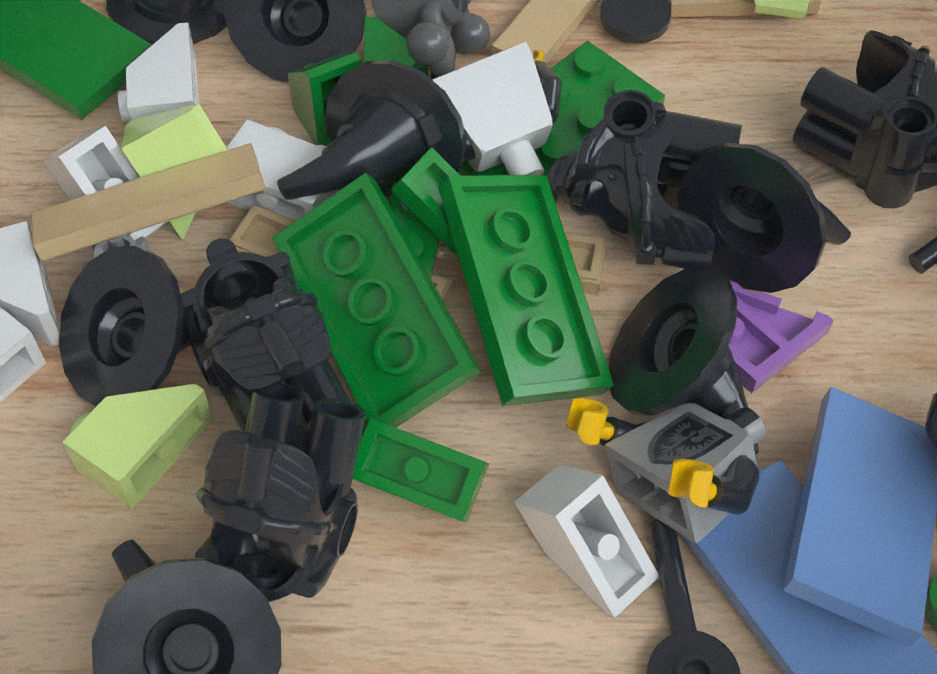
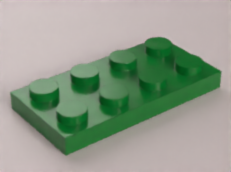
(587, 83)
(524, 288)
(377, 304)

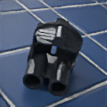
(880, 126)
(628, 168)
(257, 330)
(286, 489)

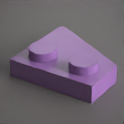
(770, 336)

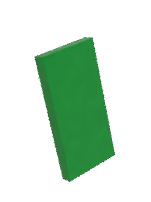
(66, 51)

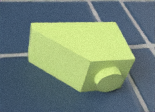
(137, 438)

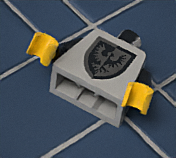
(680, 466)

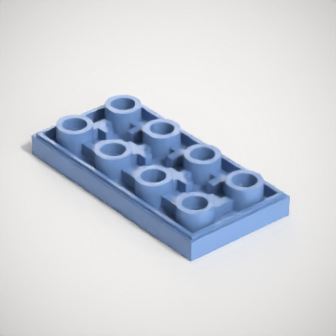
(866, 518)
(749, 564)

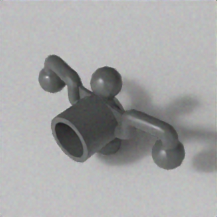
(428, 28)

